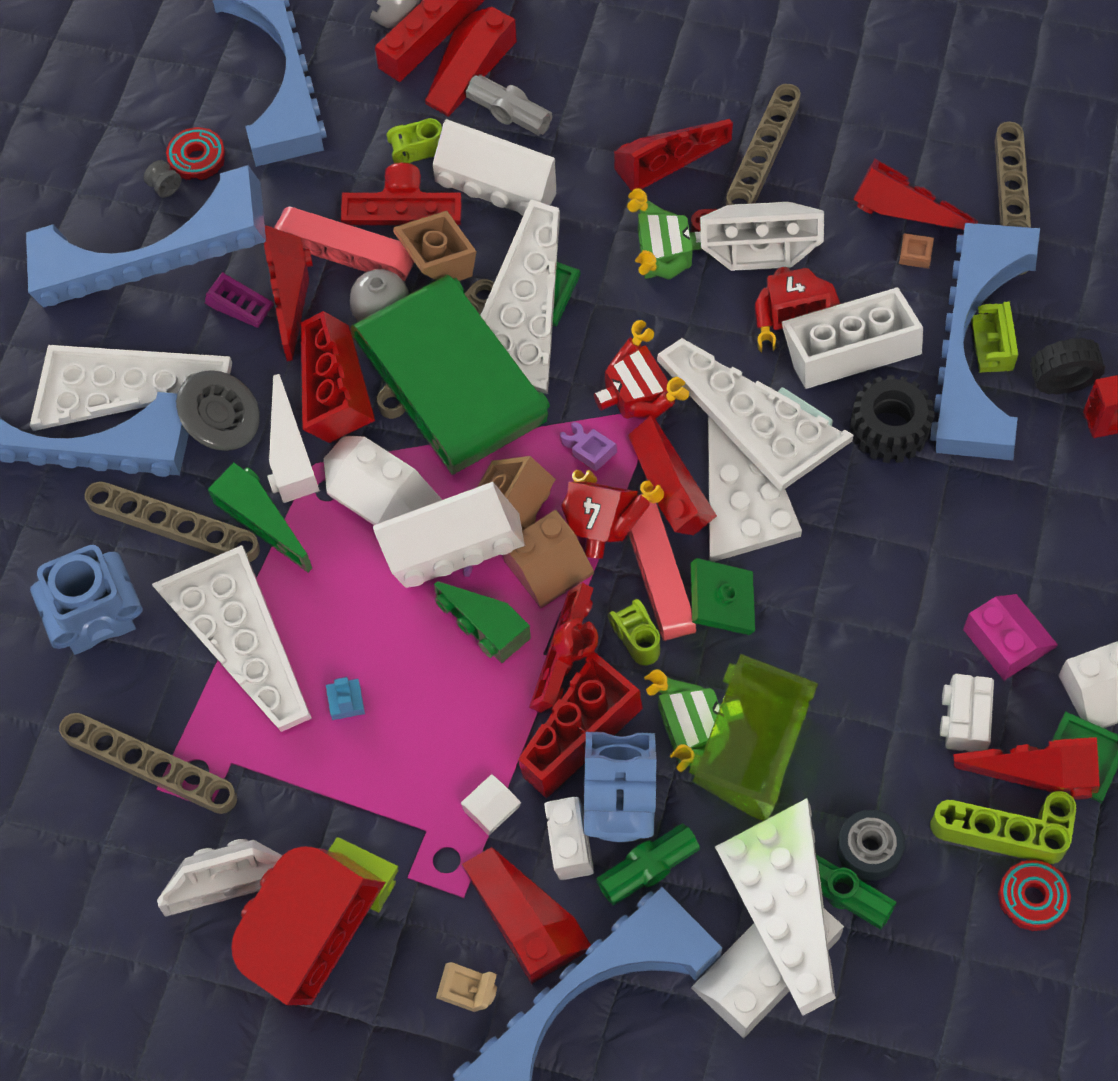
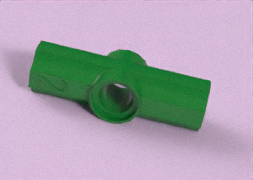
(648, 864)
(861, 900)

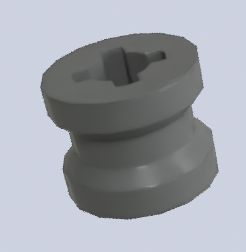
(162, 178)

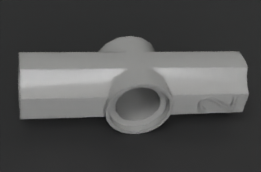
(509, 104)

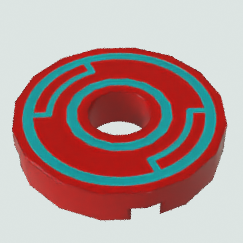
(196, 140)
(1044, 878)

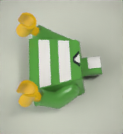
(663, 239)
(686, 714)

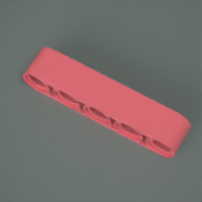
(346, 243)
(661, 576)

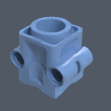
(85, 598)
(620, 786)

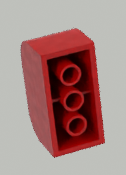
(302, 922)

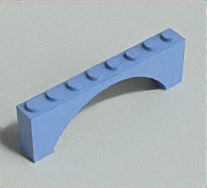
(290, 122)
(224, 224)
(967, 417)
(145, 443)
(652, 938)

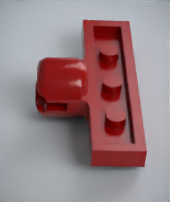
(399, 201)
(569, 643)

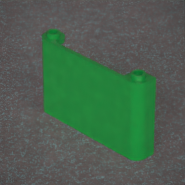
(451, 373)

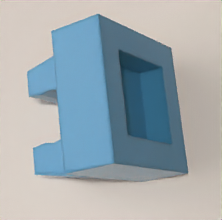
(345, 698)

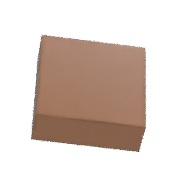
(916, 250)

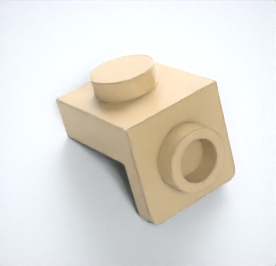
(467, 987)

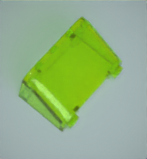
(753, 736)

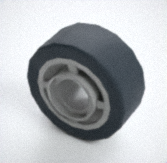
(871, 826)

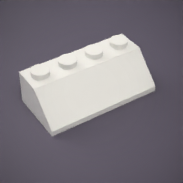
(493, 168)
(853, 337)
(450, 535)
(1093, 684)
(747, 981)

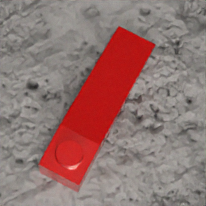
(682, 499)

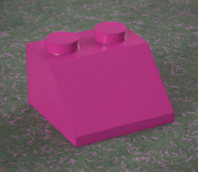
(1008, 634)

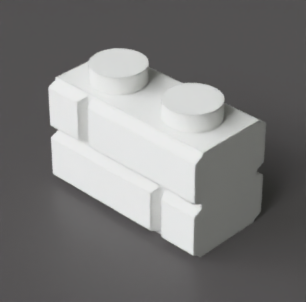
(968, 713)
(567, 839)

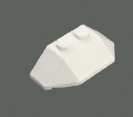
(761, 234)
(374, 481)
(217, 876)

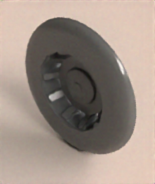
(212, 417)

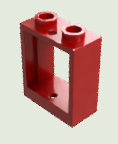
(1102, 407)

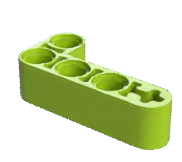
(1002, 823)

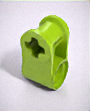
(418, 140)
(634, 627)

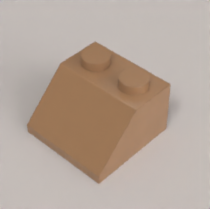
(438, 246)
(522, 483)
(549, 560)

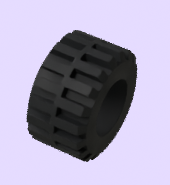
(898, 398)

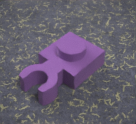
(589, 448)

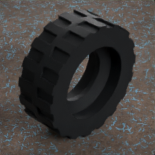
(1067, 366)

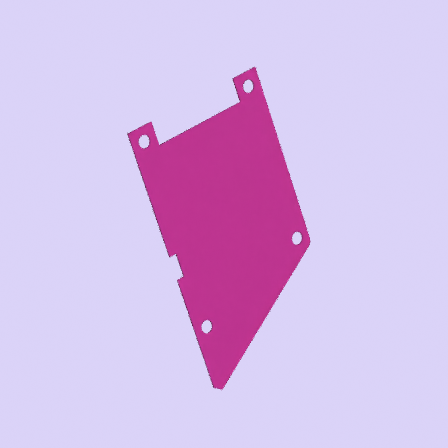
(431, 698)

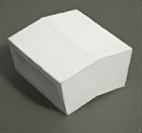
(490, 804)

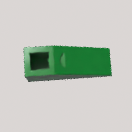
(491, 621)

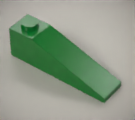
(246, 501)

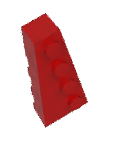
(332, 380)
(595, 702)

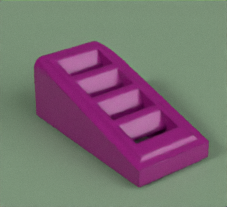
(235, 288)

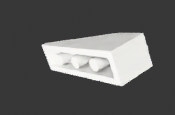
(287, 454)

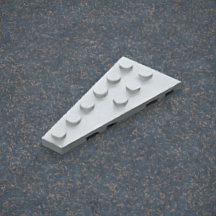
(524, 293)
(103, 381)
(759, 420)
(746, 502)
(231, 618)
(782, 891)

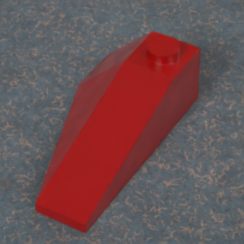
(471, 51)
(662, 154)
(891, 195)
(289, 282)
(1061, 766)
(531, 921)

